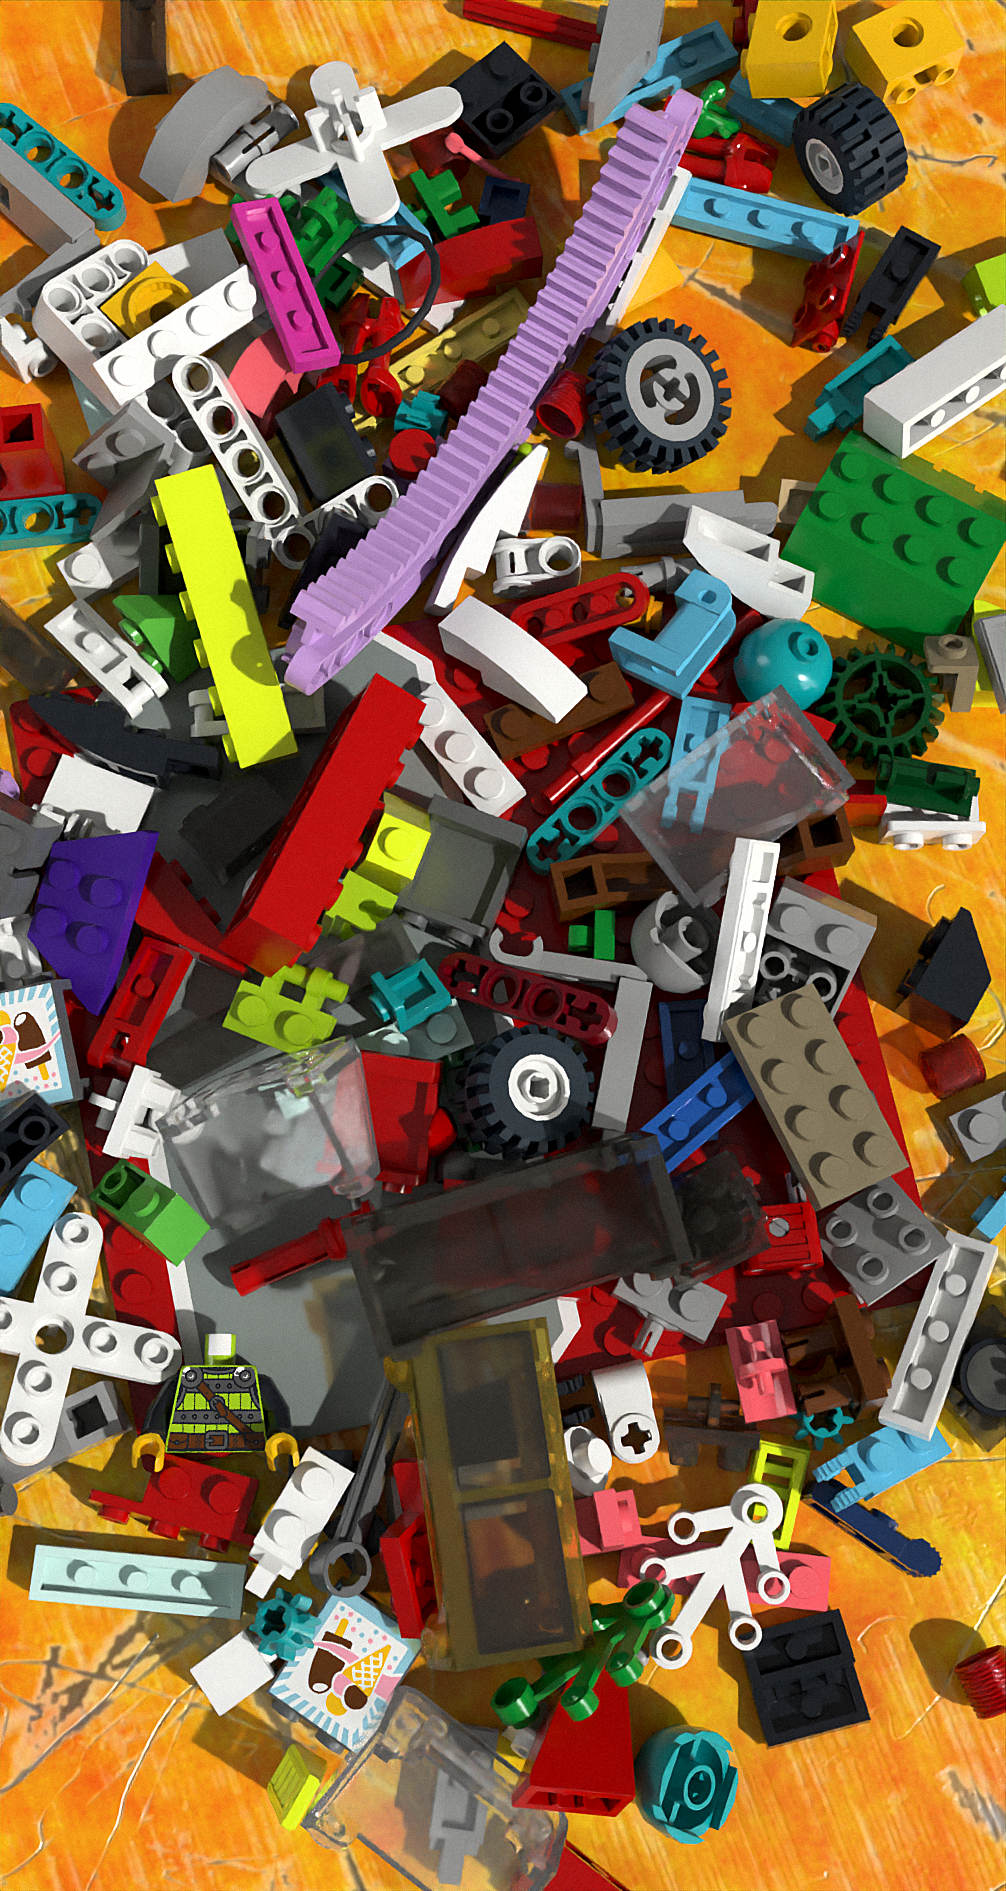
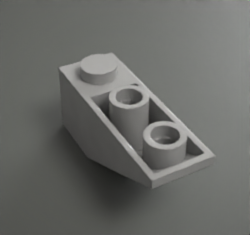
(626, 53)
(84, 1423)

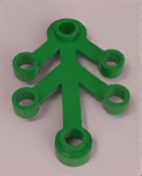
(642, 1609)

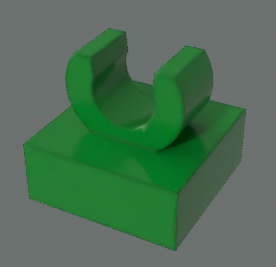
(595, 939)

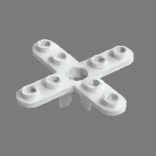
(361, 161)
(91, 1341)

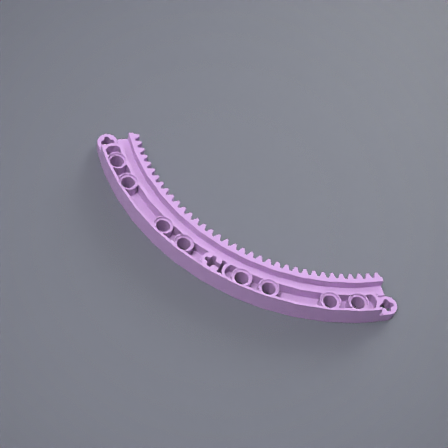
(396, 558)

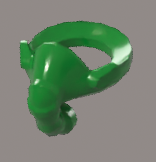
(714, 117)

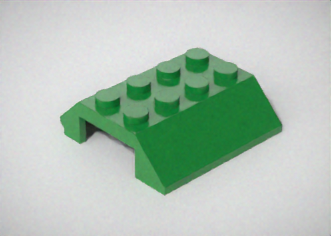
(896, 542)

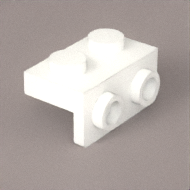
(912, 827)

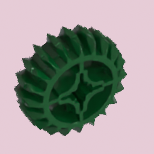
(913, 698)

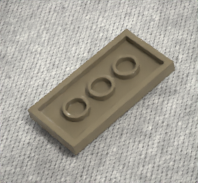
(814, 1096)

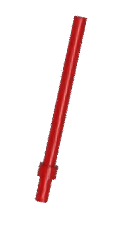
(586, 763)

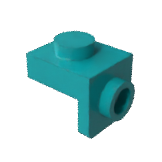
(408, 996)

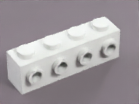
(939, 387)

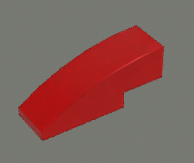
(475, 263)

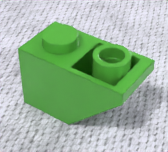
(162, 631)
(150, 1211)

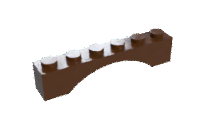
(634, 881)

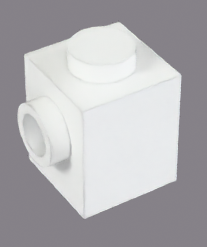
(234, 1670)

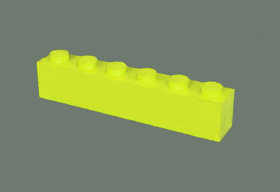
(226, 617)

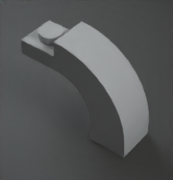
(200, 127)

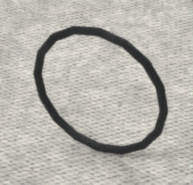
(428, 300)

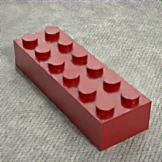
(324, 828)

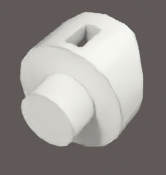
(587, 1461)

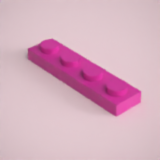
(285, 285)

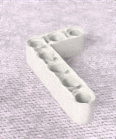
(80, 334)
(270, 476)

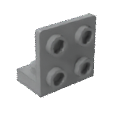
(126, 460)

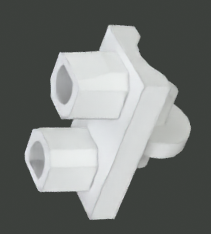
(127, 1134)

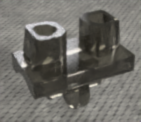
(709, 1422)

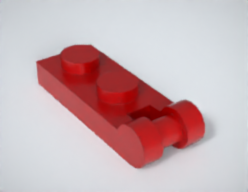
(139, 1006)

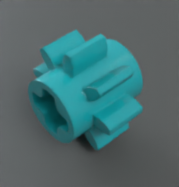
(423, 414)
(833, 1419)
(289, 1611)

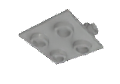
(879, 1240)

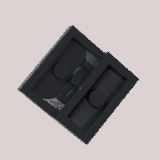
(804, 1679)

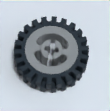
(637, 410)

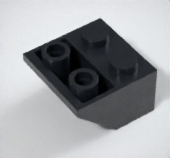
(502, 103)
(324, 444)
(949, 980)

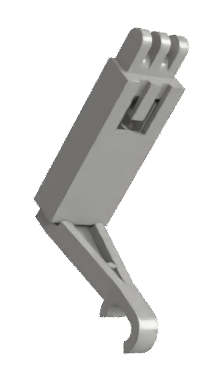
(49, 221)
(651, 523)
(624, 1047)

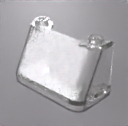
(741, 782)
(276, 1133)
(436, 1805)

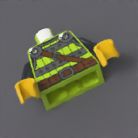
(217, 1410)

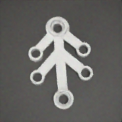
(720, 1567)

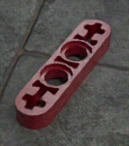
(527, 994)

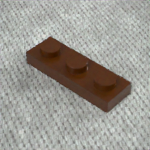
(520, 730)

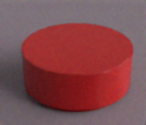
(411, 452)

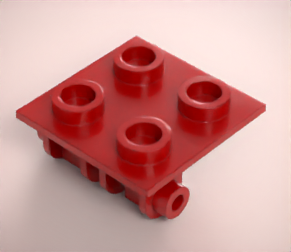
(826, 296)

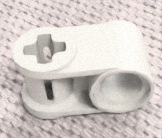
(532, 566)
(626, 1400)

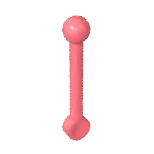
(456, 144)

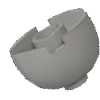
(676, 943)

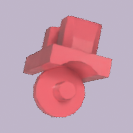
(760, 1371)

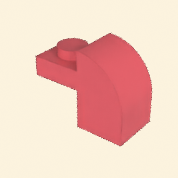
(263, 382)
(607, 1522)

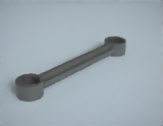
(362, 1498)

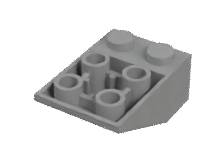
(811, 941)

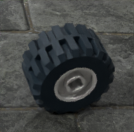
(850, 148)
(525, 1093)

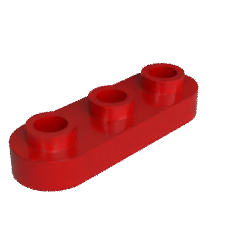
(603, 606)

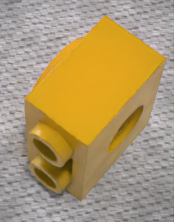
(790, 48)
(904, 50)
(147, 301)

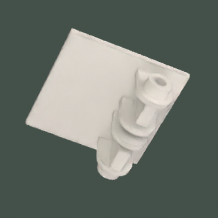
(93, 801)

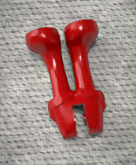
(744, 161)
(379, 388)

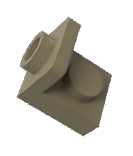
(957, 667)

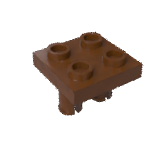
(860, 1377)

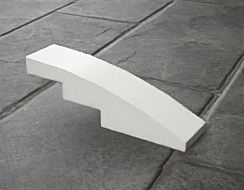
(642, 257)
(494, 520)

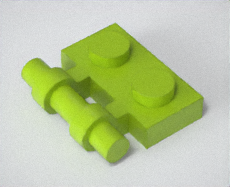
(280, 1021)

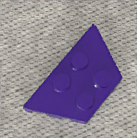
(90, 909)

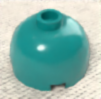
(784, 654)
(685, 1782)

